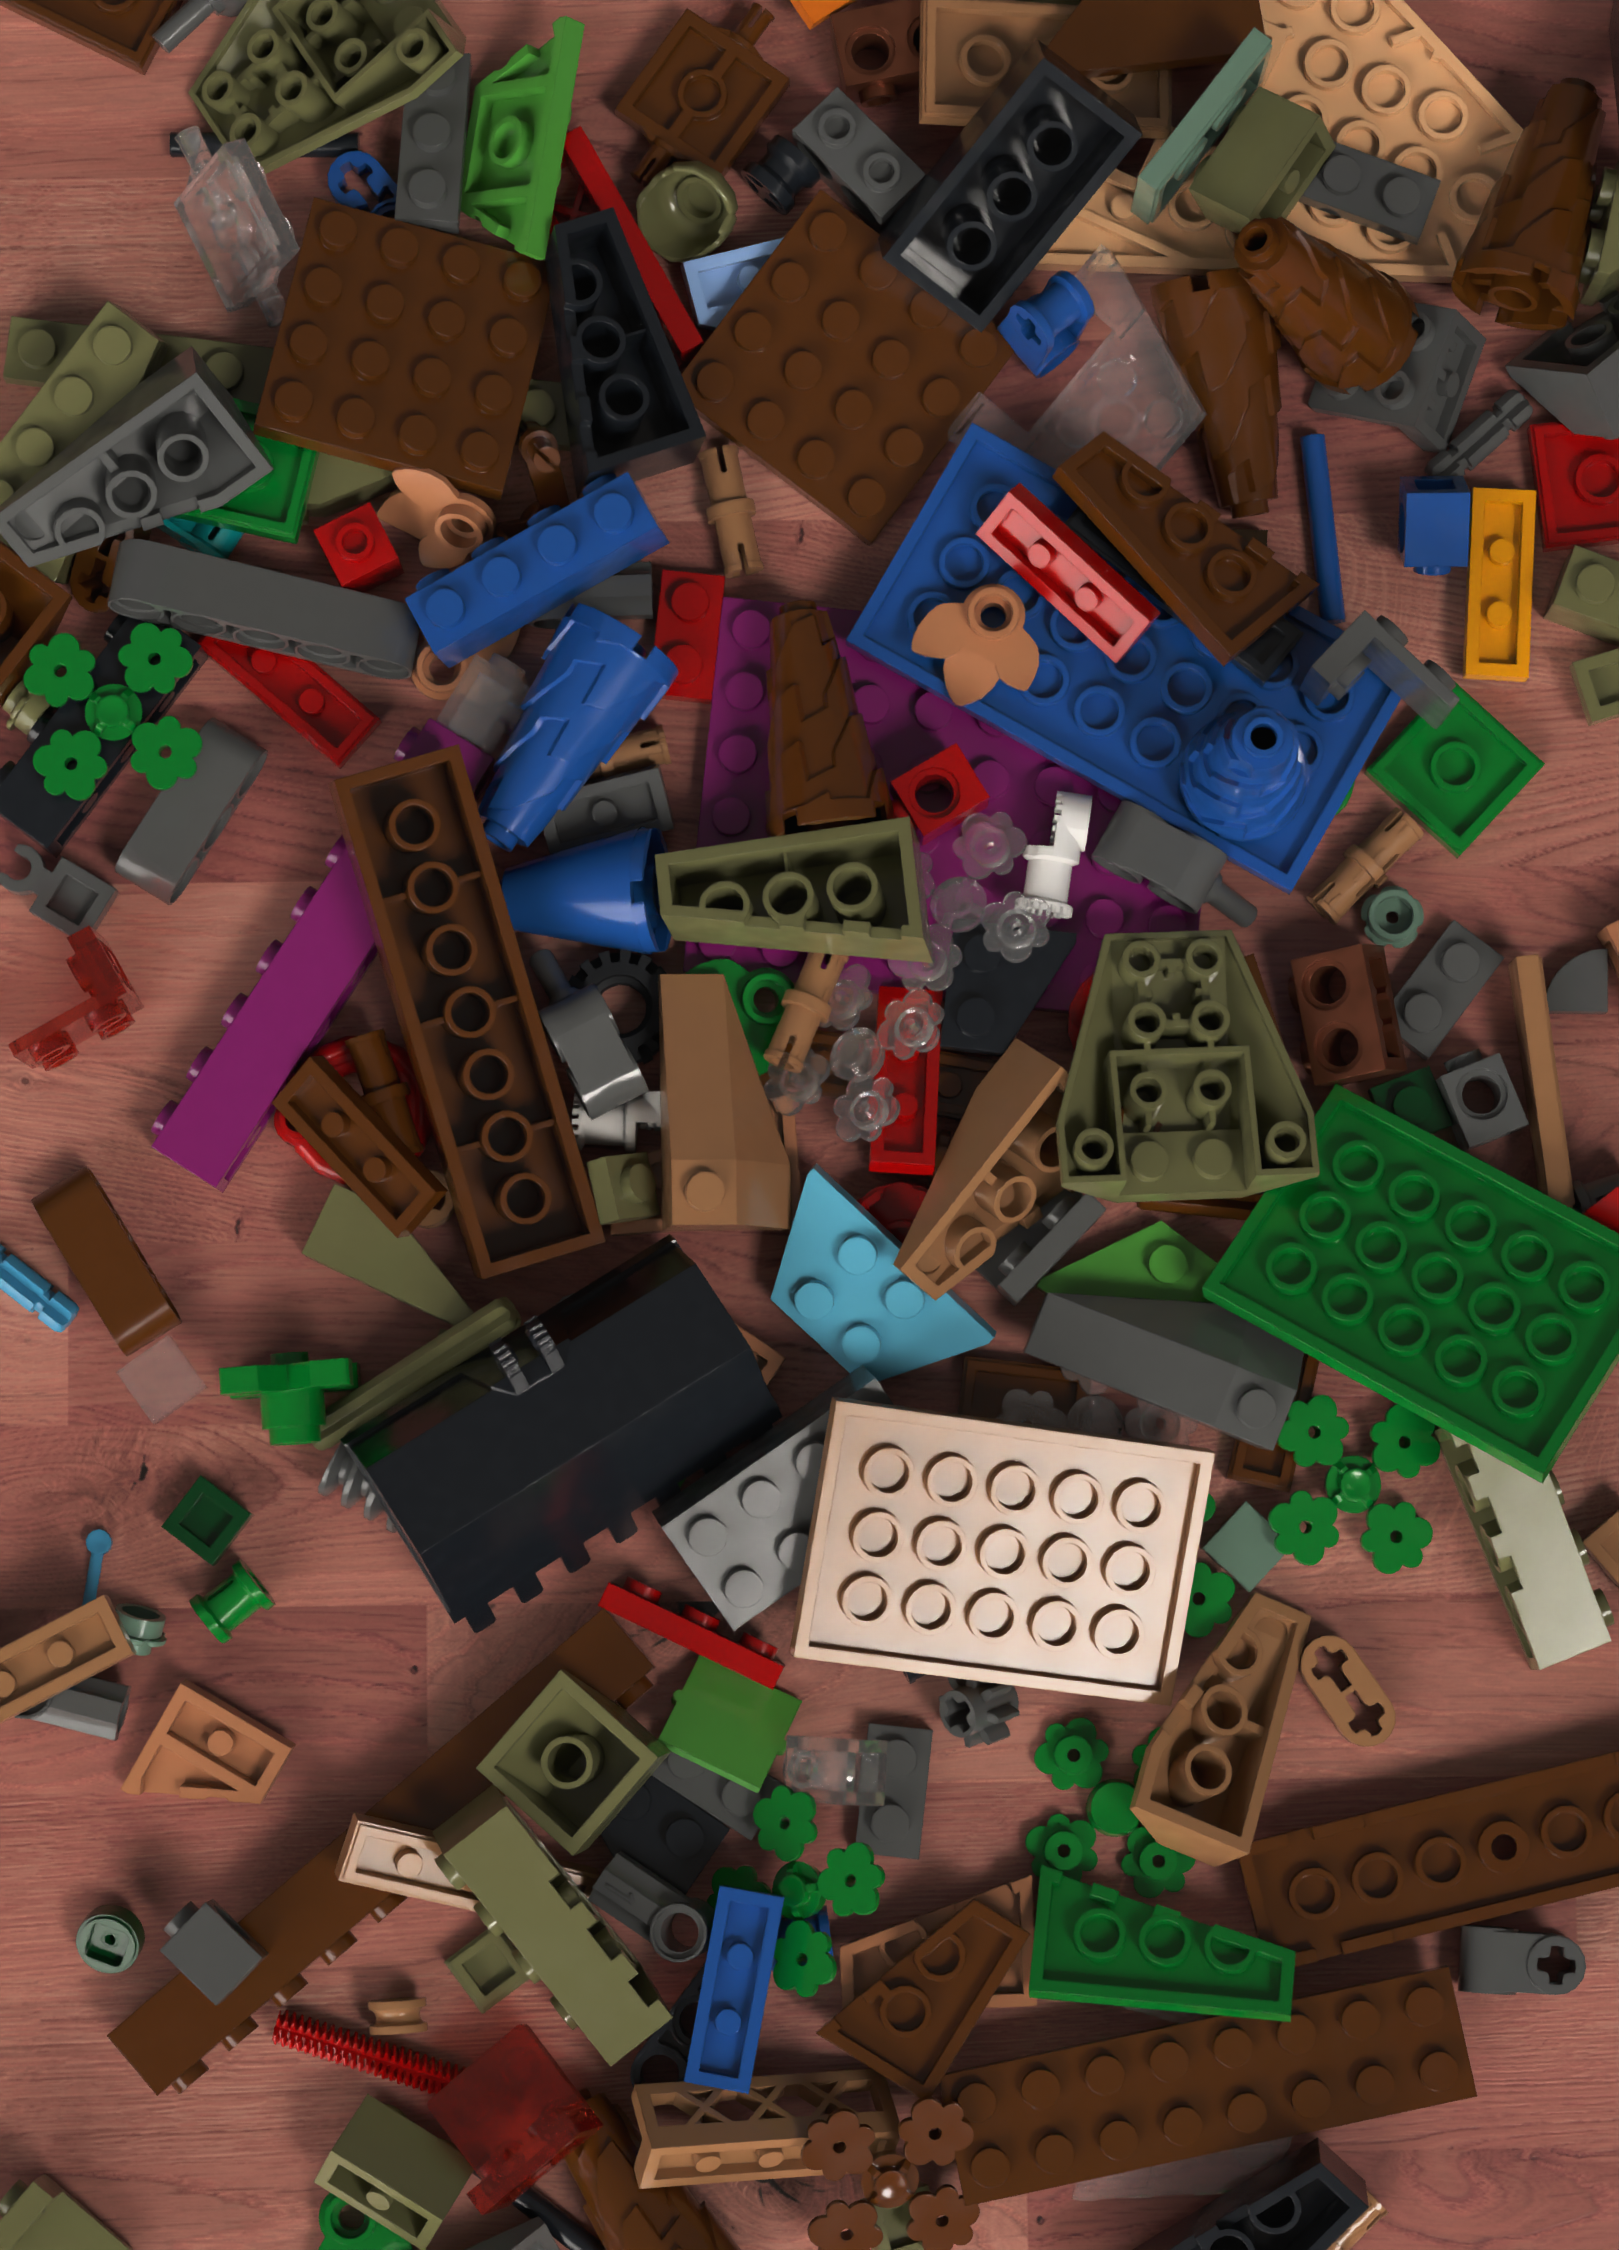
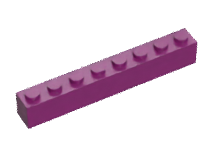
(289, 1008)

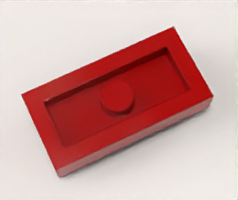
(690, 631)

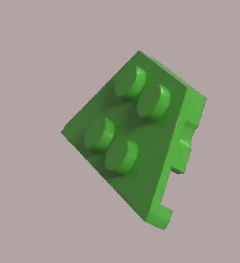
(520, 140)
(1143, 1265)

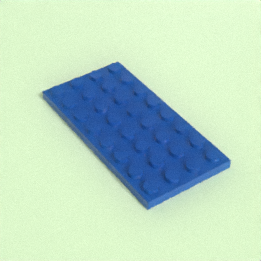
(1102, 718)

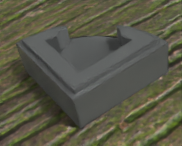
(1580, 985)

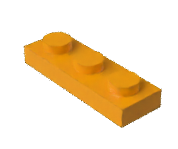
(1499, 584)

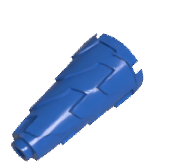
(571, 721)
(1245, 774)

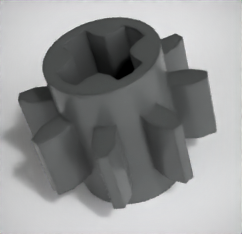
(978, 1710)

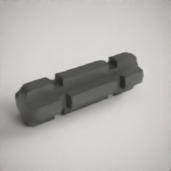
(1481, 436)

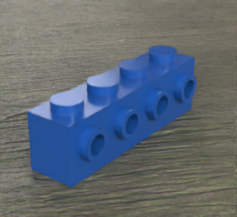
(536, 569)

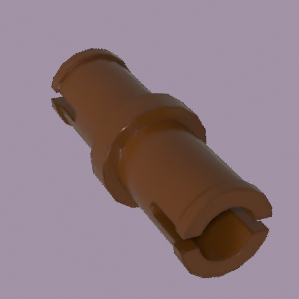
(382, 1085)

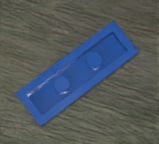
(734, 1989)

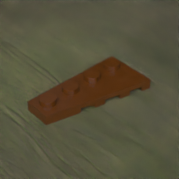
(1201, 568)

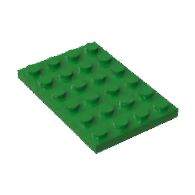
(1433, 1284)

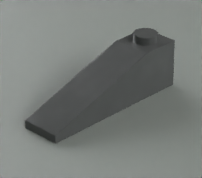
(1577, 372)
(149, 458)
(1175, 1357)

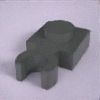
(66, 897)

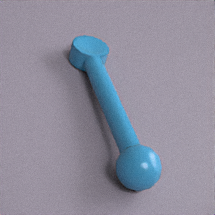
(98, 1543)

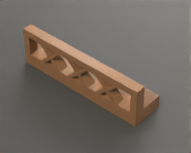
(761, 2148)

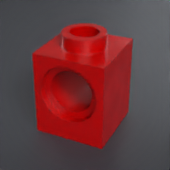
(359, 550)
(953, 772)

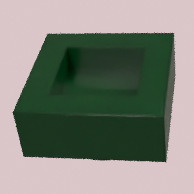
(1414, 1099)
(207, 1520)

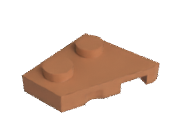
(208, 1751)

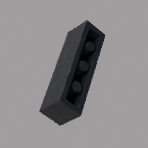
(55, 819)

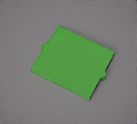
(729, 1723)

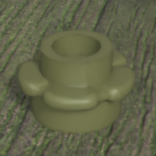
(24, 708)

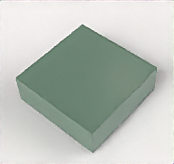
(1244, 1547)

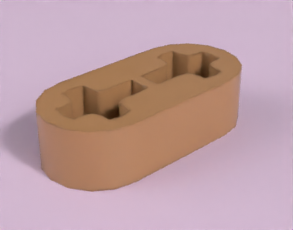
(1333, 1699)

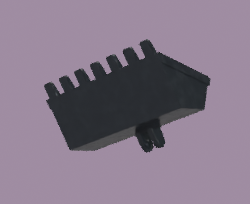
(564, 1430)

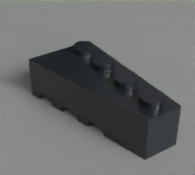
(613, 358)
(1288, 2206)

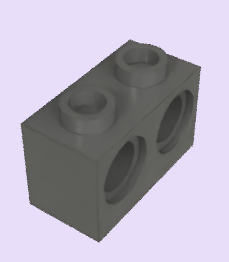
(857, 159)

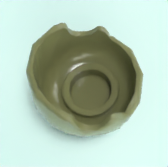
(686, 211)

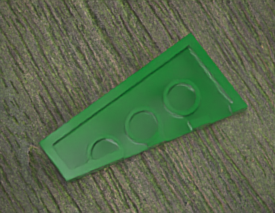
(1137, 1955)

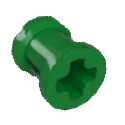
(232, 1601)

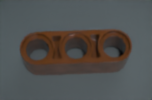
(106, 1261)

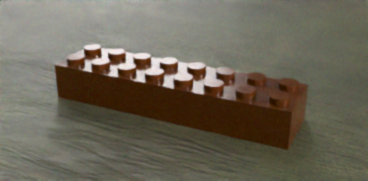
(466, 1012)

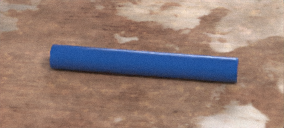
(1322, 528)

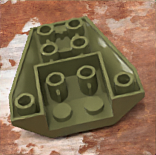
(319, 69)
(1188, 1044)

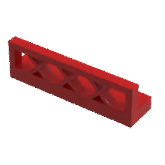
(601, 195)

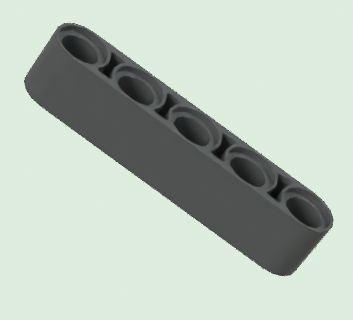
(263, 609)

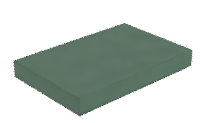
(1201, 126)

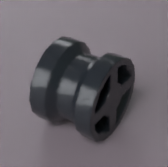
(780, 174)

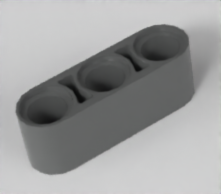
(191, 814)

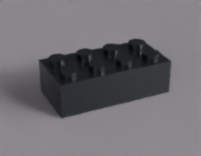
(1009, 185)

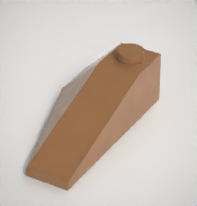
(717, 1129)
(992, 1174)
(1218, 1744)

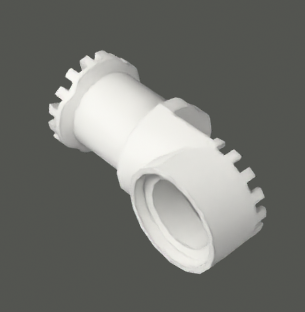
(1051, 866)
(619, 1125)

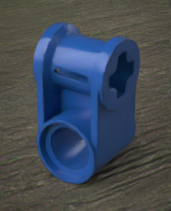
(1048, 323)

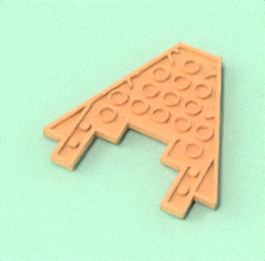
(1380, 90)

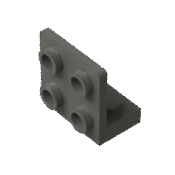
(1427, 389)
(1381, 649)
(1031, 1253)

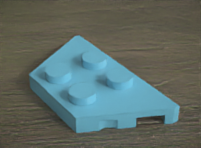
(851, 1297)

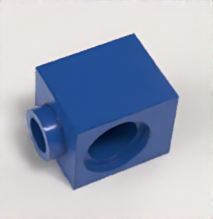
(1433, 523)

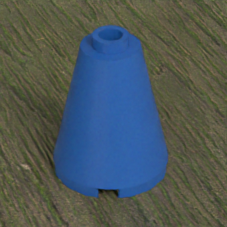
(593, 893)

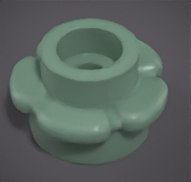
(1394, 900)
(143, 1626)

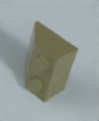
(573, 1761)

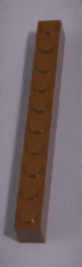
(315, 1911)

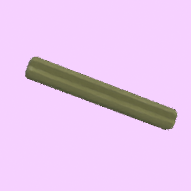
(419, 1369)

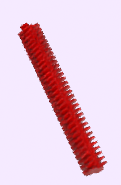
(363, 2054)

